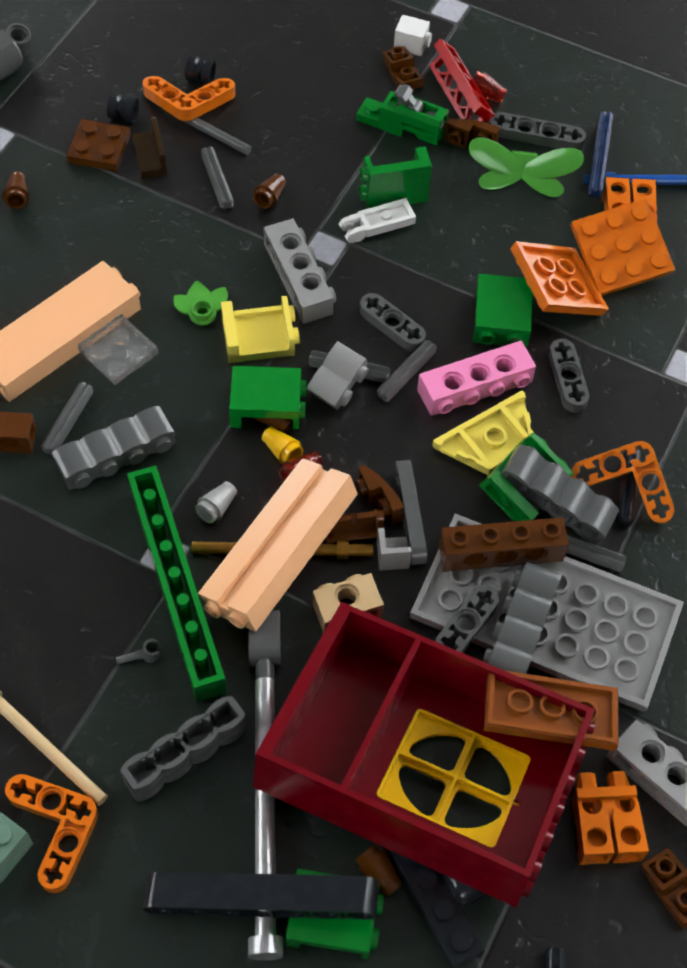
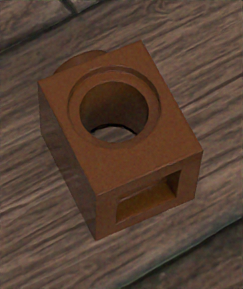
(17, 432)

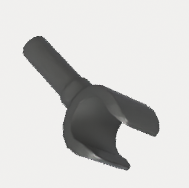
(141, 654)

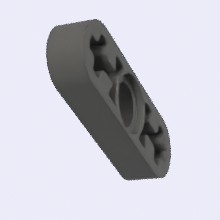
(388, 311)
(565, 386)
(468, 610)

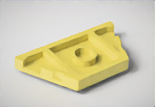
(488, 436)

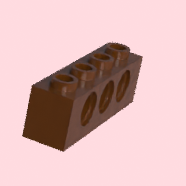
(503, 544)

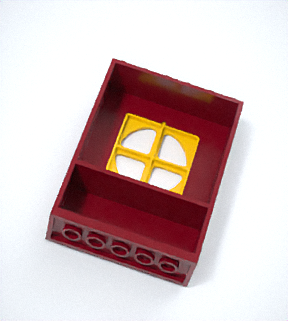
(351, 730)

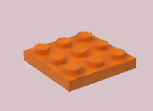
(622, 247)
(559, 279)

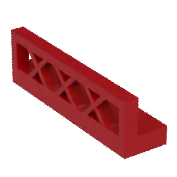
(464, 82)

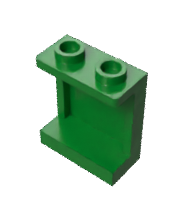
(396, 180)
(502, 310)
(266, 394)
(505, 494)
(335, 934)

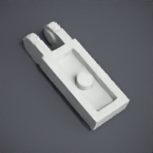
(378, 220)

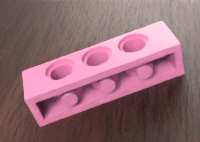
(462, 375)

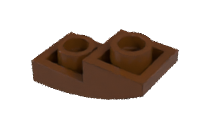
(401, 67)
(463, 131)
(378, 491)
(669, 882)

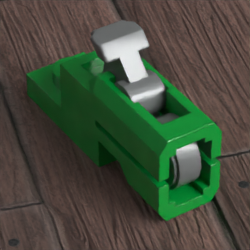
(405, 113)

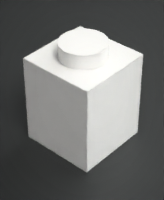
(412, 34)

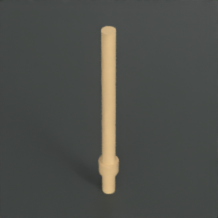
(52, 752)

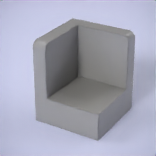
(392, 552)

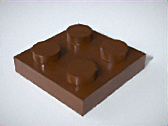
(98, 145)

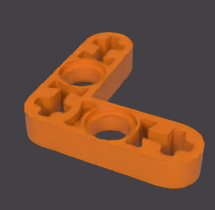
(191, 105)
(639, 470)
(67, 825)

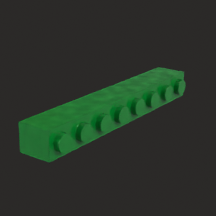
(177, 585)

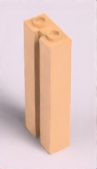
(54, 328)
(277, 545)

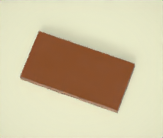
(524, 715)

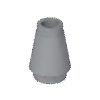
(215, 502)

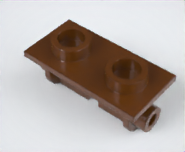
(356, 527)

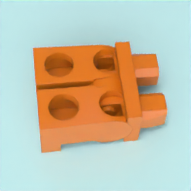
(629, 193)
(608, 820)

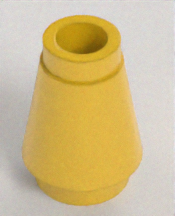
(282, 445)

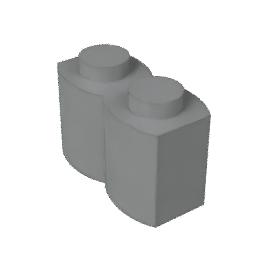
(338, 375)

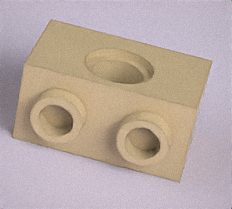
(358, 588)

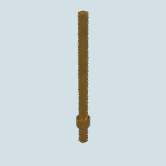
(341, 549)

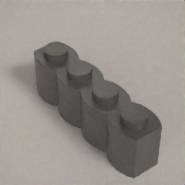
(109, 449)
(554, 491)
(524, 618)
(176, 752)

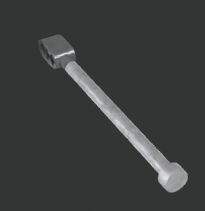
(264, 656)

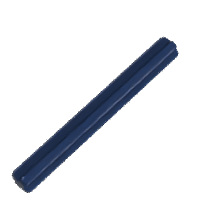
(600, 155)

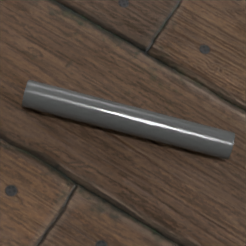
(220, 135)

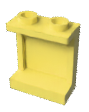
(259, 332)

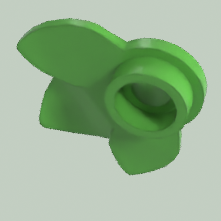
(200, 301)

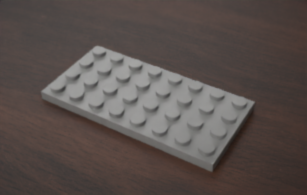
(594, 631)

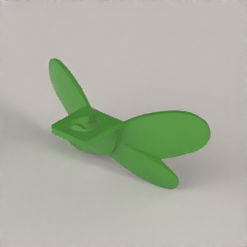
(537, 171)

